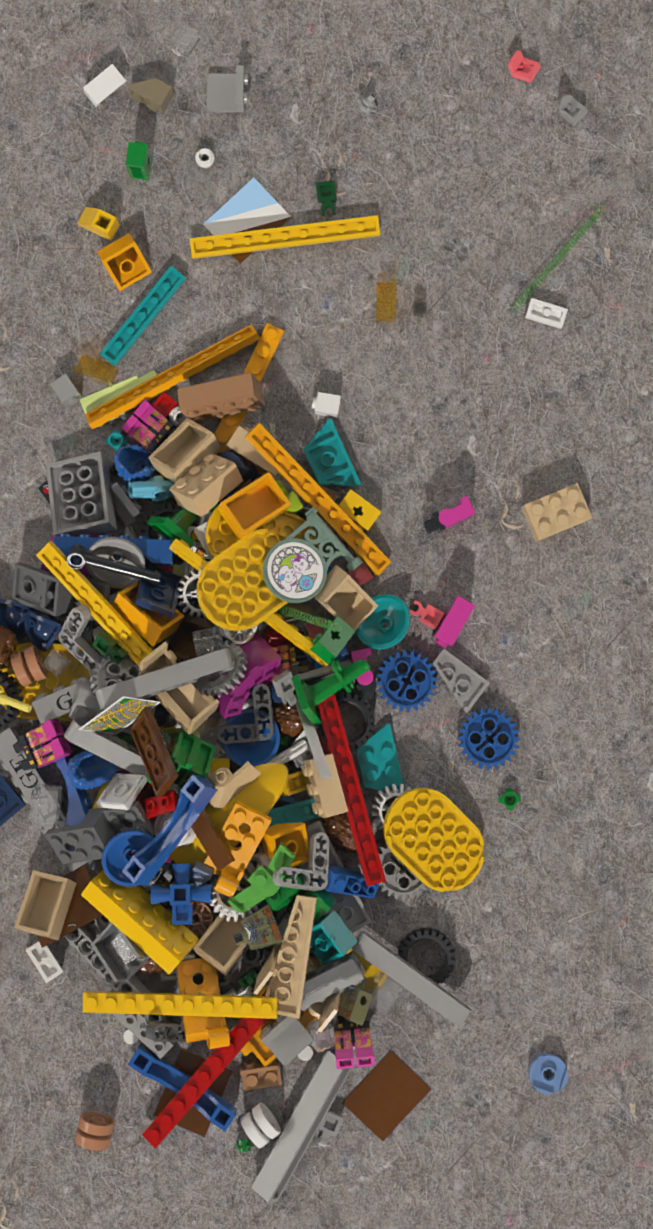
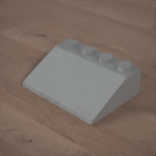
(81, 495)

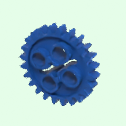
(422, 689)
(500, 751)

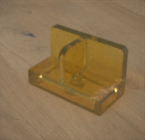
(386, 301)
(96, 370)

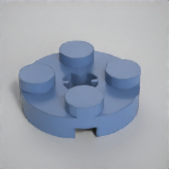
(537, 1077)

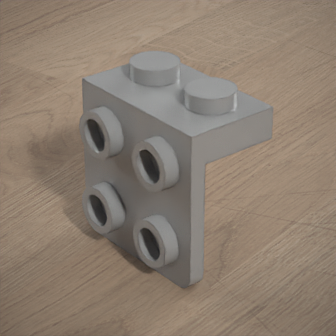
(227, 91)
(286, 1038)

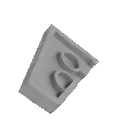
(460, 679)

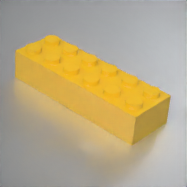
(141, 921)

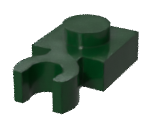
(326, 194)
(107, 646)
(248, 978)

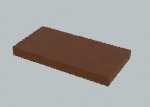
(153, 752)

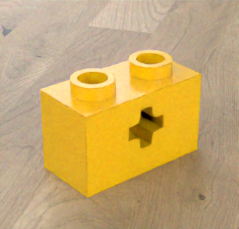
(369, 512)

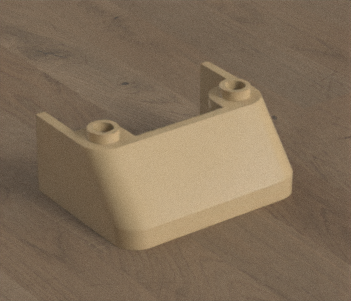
(183, 703)
(222, 779)
(323, 1010)

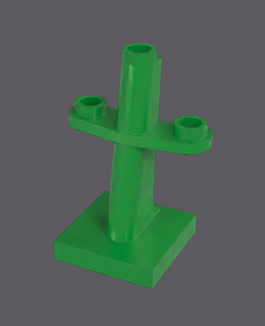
(176, 526)
(313, 695)
(191, 755)

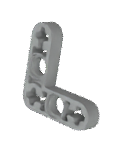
(72, 639)
(313, 871)

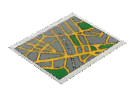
(118, 715)

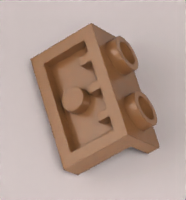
(258, 1076)

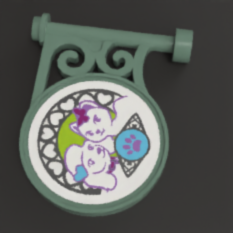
(296, 568)

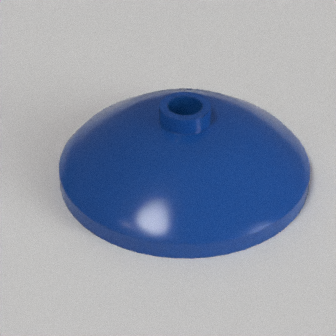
(254, 752)
(116, 856)

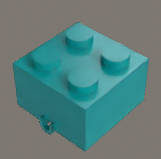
(331, 938)

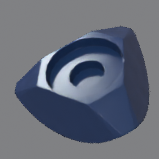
(245, 471)
(13, 616)
(41, 629)

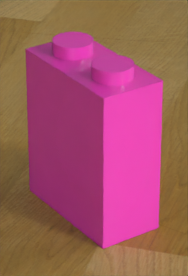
(453, 622)

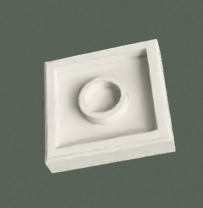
(121, 791)

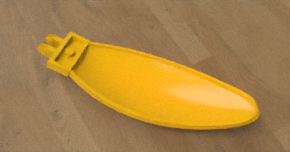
(259, 795)

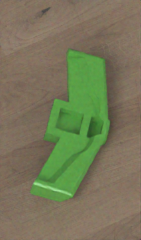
(262, 882)

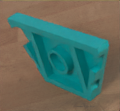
(330, 459)
(380, 761)

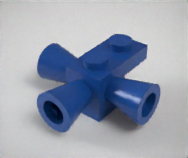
(182, 894)

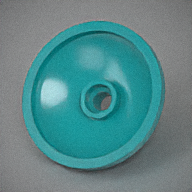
(389, 611)

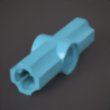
(154, 488)

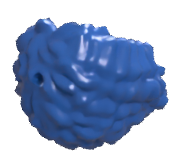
(130, 461)
(90, 770)

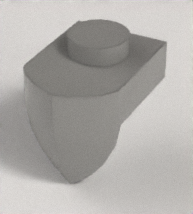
(571, 109)

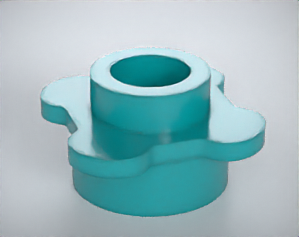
(111, 440)

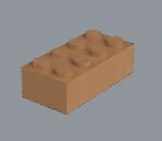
(221, 398)

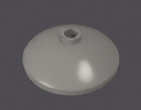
(128, 554)

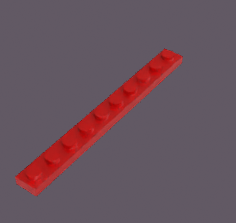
(357, 811)
(201, 1080)

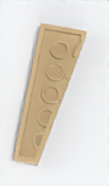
(293, 957)

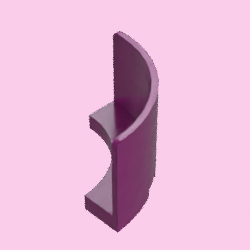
(261, 665)

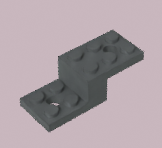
(47, 591)
(95, 831)

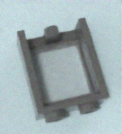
(118, 953)

